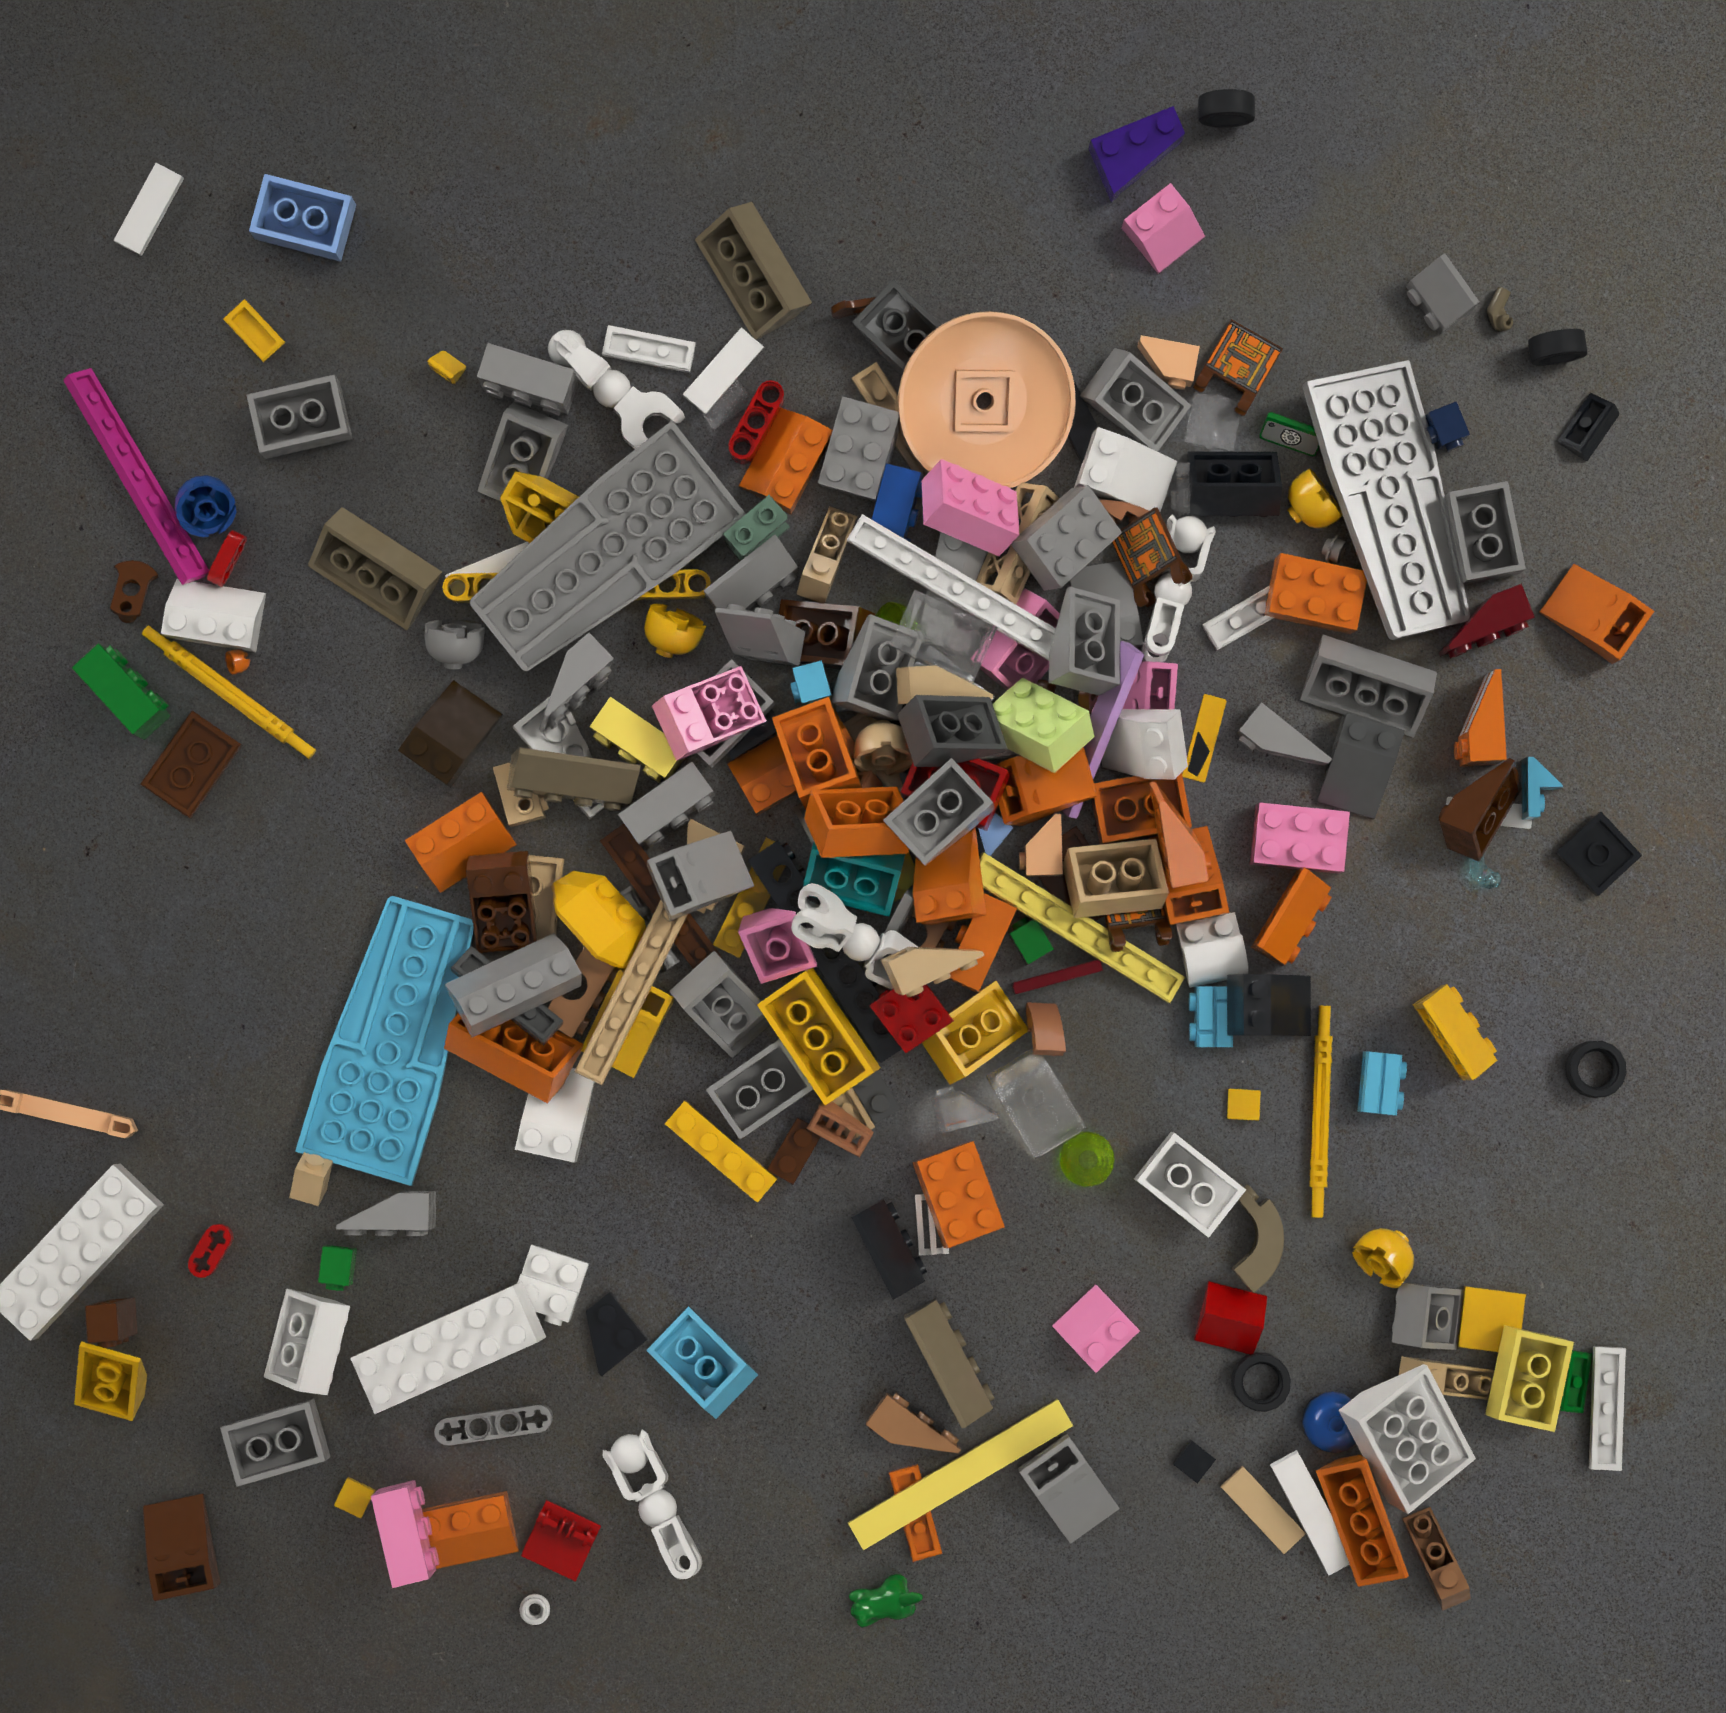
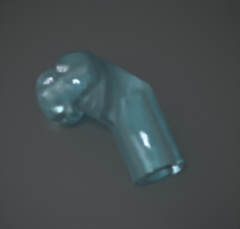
(1484, 875)

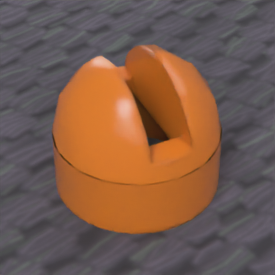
(236, 661)

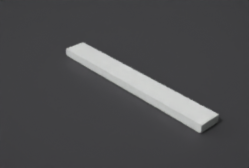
(952, 585)

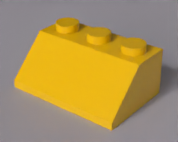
(1456, 1032)

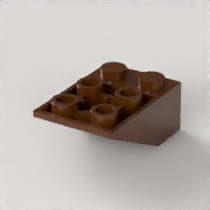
(501, 901)
(179, 1547)

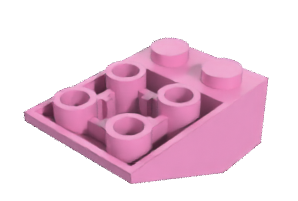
(1153, 687)
(708, 712)

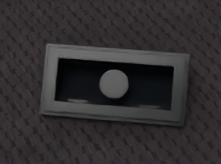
(1589, 426)

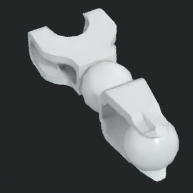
(612, 387)
(1189, 537)
(838, 929)
(656, 1505)

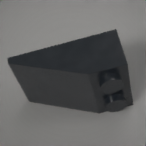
(1268, 1005)

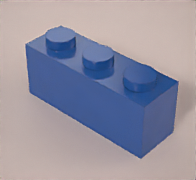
(898, 499)

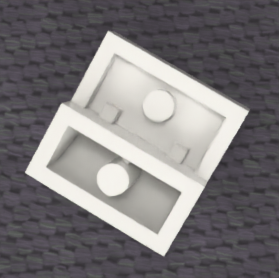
(1212, 949)

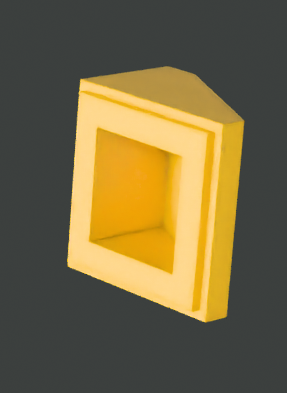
(447, 366)
(1243, 1104)

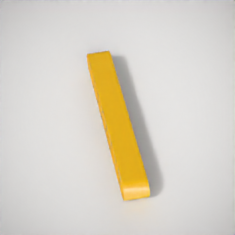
(682, 590)

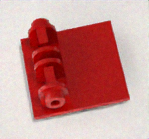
(911, 1018)
(560, 1540)

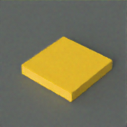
(1485, 1315)

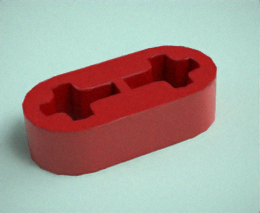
(227, 558)
(217, 1253)

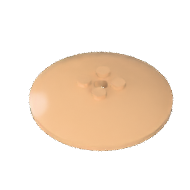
(1027, 387)

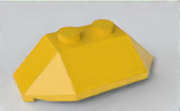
(533, 504)
(598, 917)

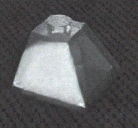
(959, 1110)

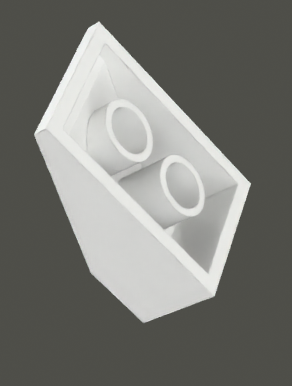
(1125, 470)
(1147, 744)
(556, 1127)
(1189, 1184)

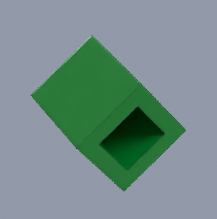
(1030, 940)
(337, 1266)

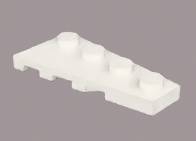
(562, 739)

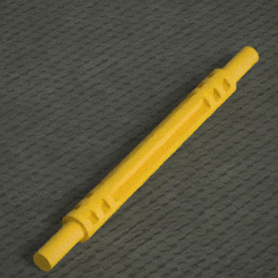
(228, 692)
(1321, 1109)

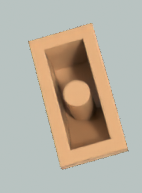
(1170, 360)
(1044, 851)

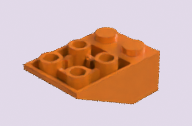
(1596, 613)
(1037, 792)
(1197, 899)

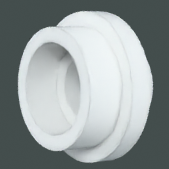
(530, 1618)

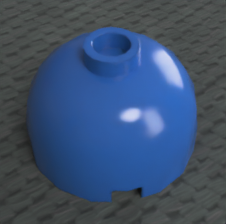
(205, 506)
(1325, 1424)

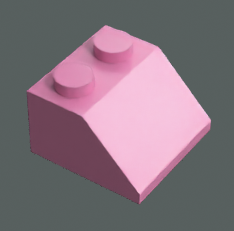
(1163, 228)
(773, 946)
(1095, 1328)

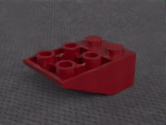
(1500, 613)

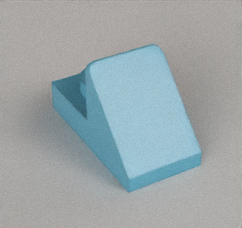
(1535, 778)

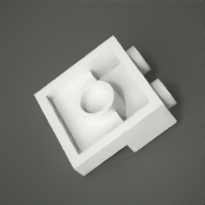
(553, 1283)

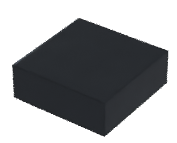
(1194, 1461)

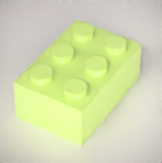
(1042, 724)

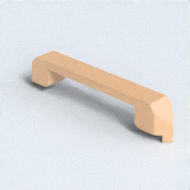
(67, 1113)

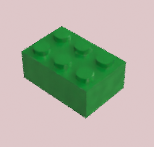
(122, 690)

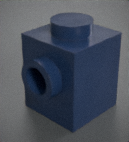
(1447, 427)

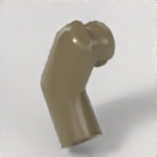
(1496, 311)

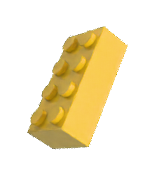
(818, 1036)

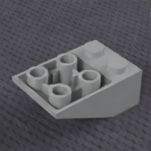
(761, 635)
(583, 668)
(699, 874)
(403, 1211)
(1068, 1488)

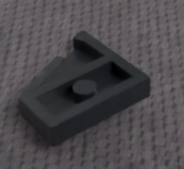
(612, 1333)

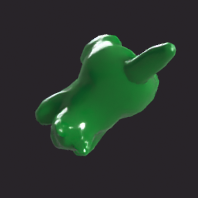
(888, 1601)

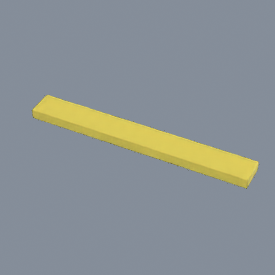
(1081, 932)
(960, 1474)

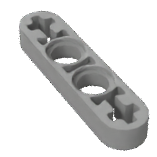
(494, 1428)

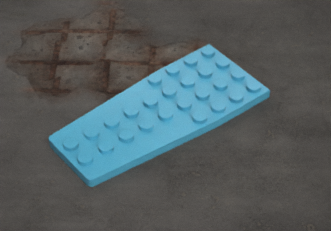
(388, 1047)

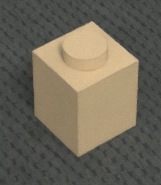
(311, 1179)

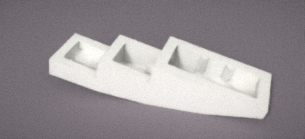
(1311, 1511)

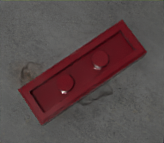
(1056, 977)

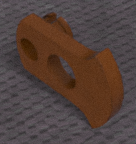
(849, 308)
(131, 572)

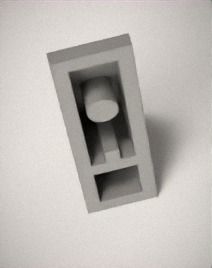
(1274, 736)

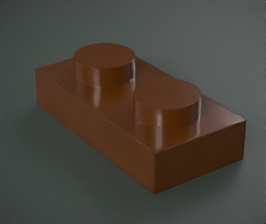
(794, 1152)

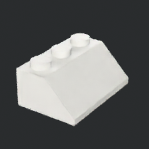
(214, 615)
(306, 1342)

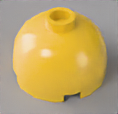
(1312, 502)
(672, 631)
(1385, 1254)

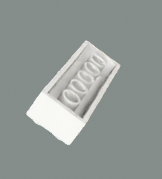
(76, 1251)
(448, 1347)

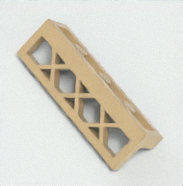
(1010, 568)

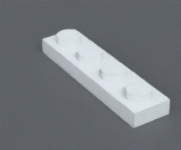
(1607, 1408)

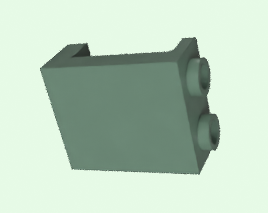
(756, 528)

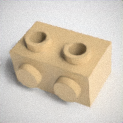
(518, 809)

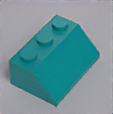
(858, 880)

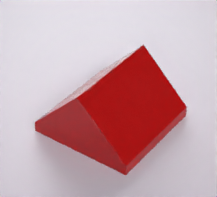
(1231, 1318)

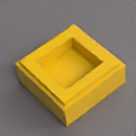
(354, 1497)

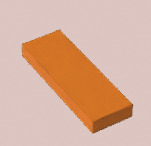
(921, 1532)

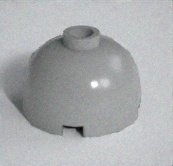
(454, 642)

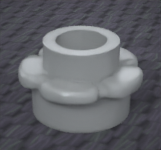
(1334, 549)

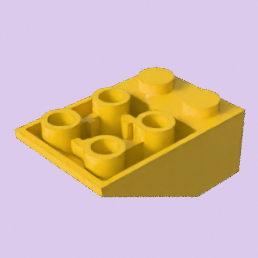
(642, 1031)

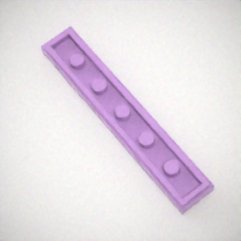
(1107, 711)

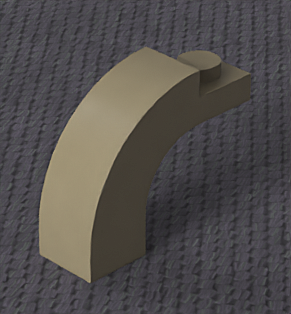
(1268, 1243)

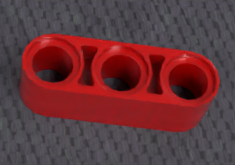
(761, 408)

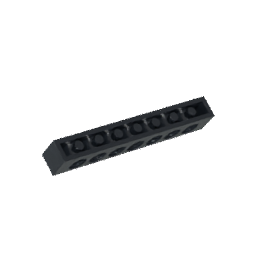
(764, 864)

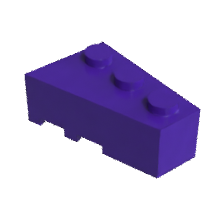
(1134, 148)

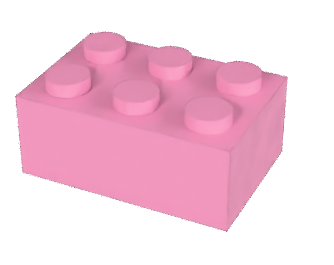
(970, 507)
(1299, 838)
(404, 1533)

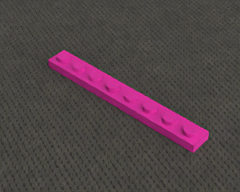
(136, 475)

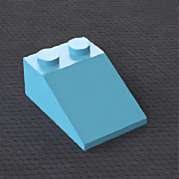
(702, 1362)

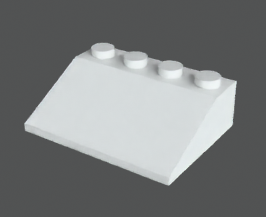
(1407, 1437)

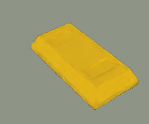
(254, 330)

